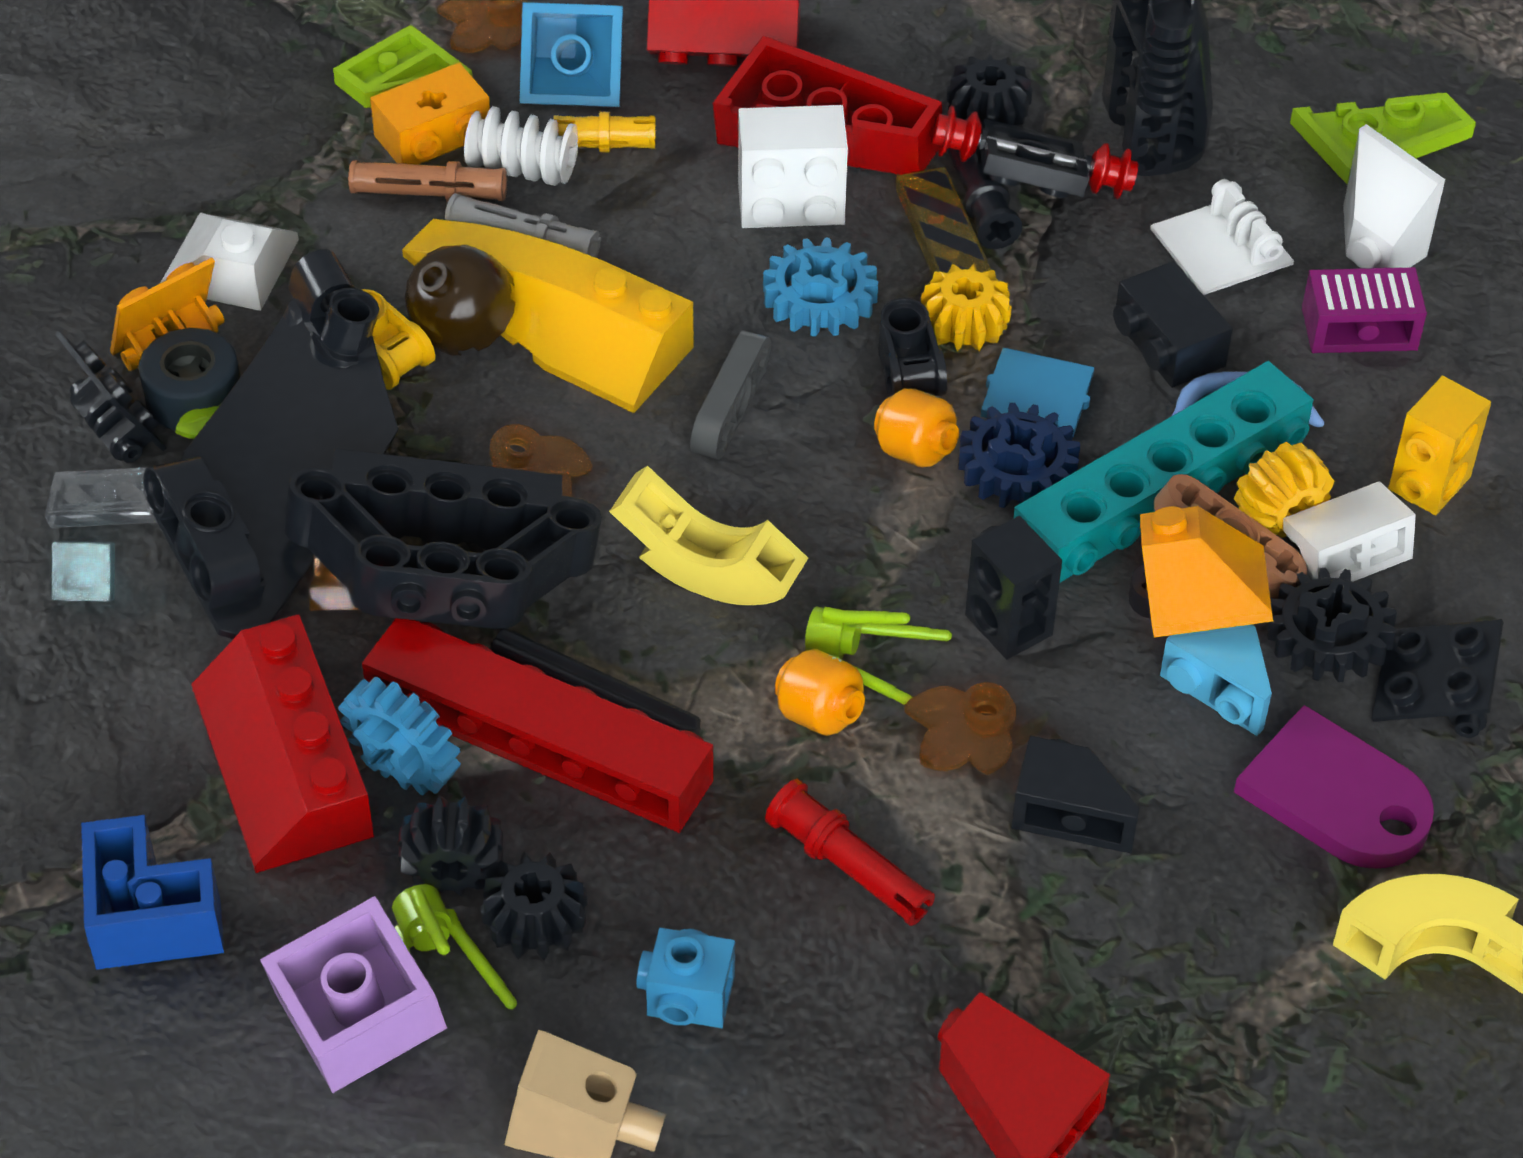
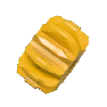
(967, 306)
(1283, 485)

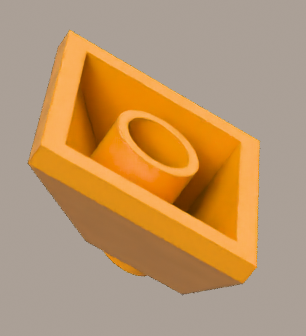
(1201, 572)

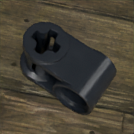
(910, 349)

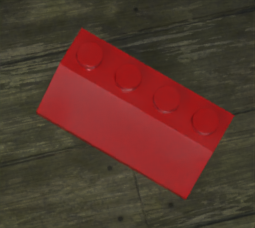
(281, 747)

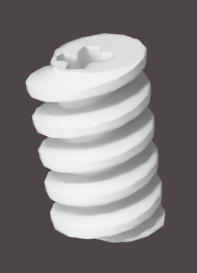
(519, 148)

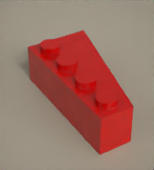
(884, 122)

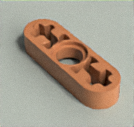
(1282, 559)

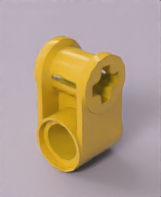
(398, 343)

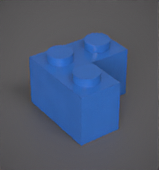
(141, 908)

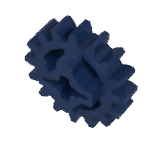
(1017, 453)

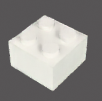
(792, 166)

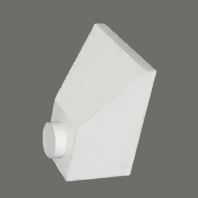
(1388, 204)
(245, 258)

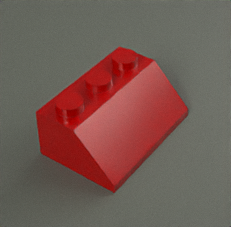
(718, 28)

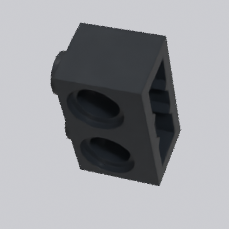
(1013, 586)

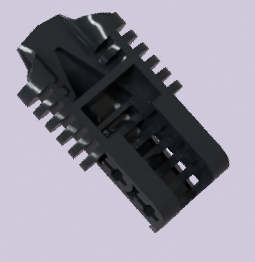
(1166, 81)

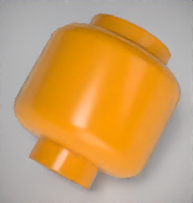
(916, 427)
(820, 692)

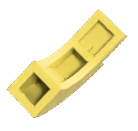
(704, 555)
(1433, 916)

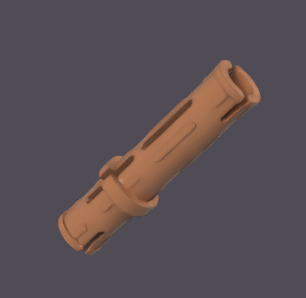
(428, 180)

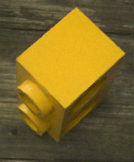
(1439, 445)

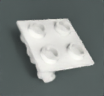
(1223, 241)

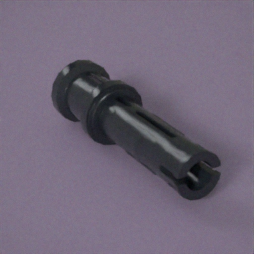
(986, 203)

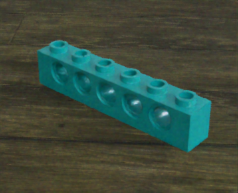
(1209, 440)

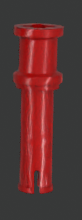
(828, 836)

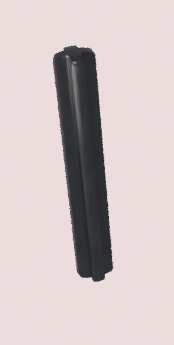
(575, 673)

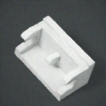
(1354, 533)

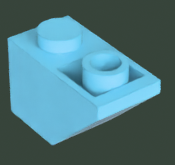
(1221, 671)

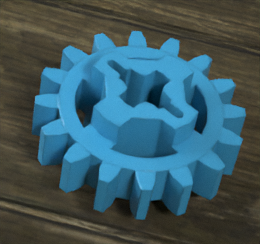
(820, 286)
(399, 736)

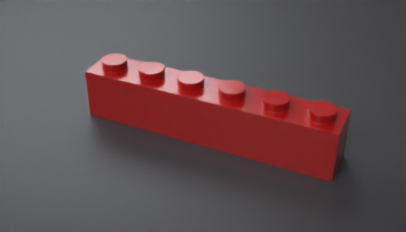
(547, 723)

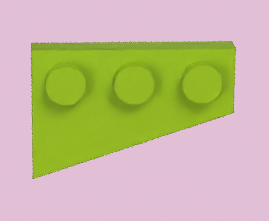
(1411, 122)

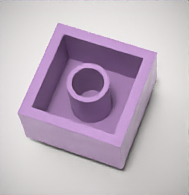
(354, 994)

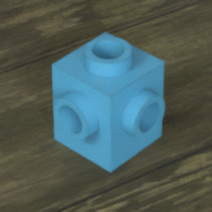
(688, 977)

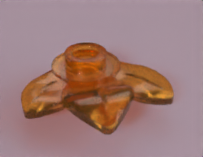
(483, 23)
(542, 454)
(960, 730)

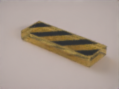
(940, 221)

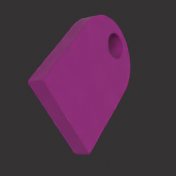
(1338, 792)

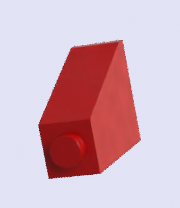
(1018, 1082)

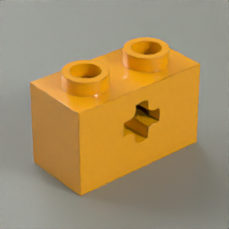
(427, 114)

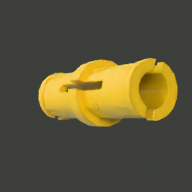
(611, 131)

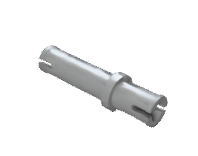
(544, 227)

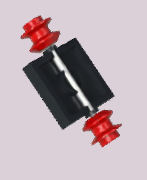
(1034, 157)

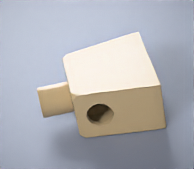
(577, 1104)

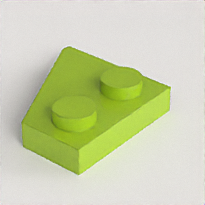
(391, 64)

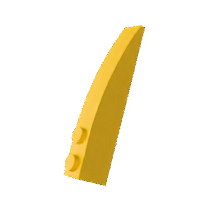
(579, 312)

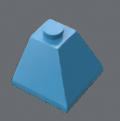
(571, 54)

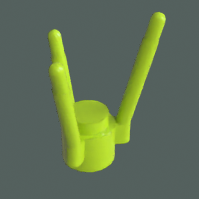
(840, 631)
(427, 926)

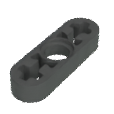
(730, 395)

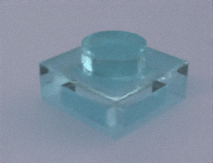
(83, 571)

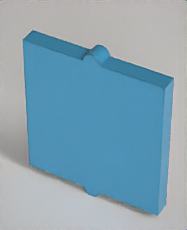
(1039, 381)

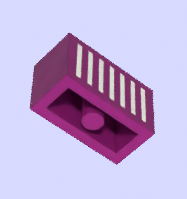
(1363, 310)

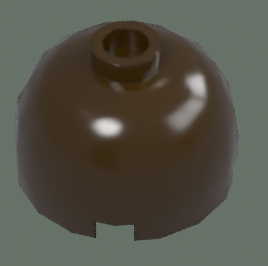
(460, 298)

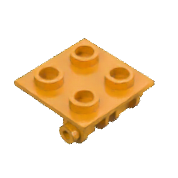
(170, 305)

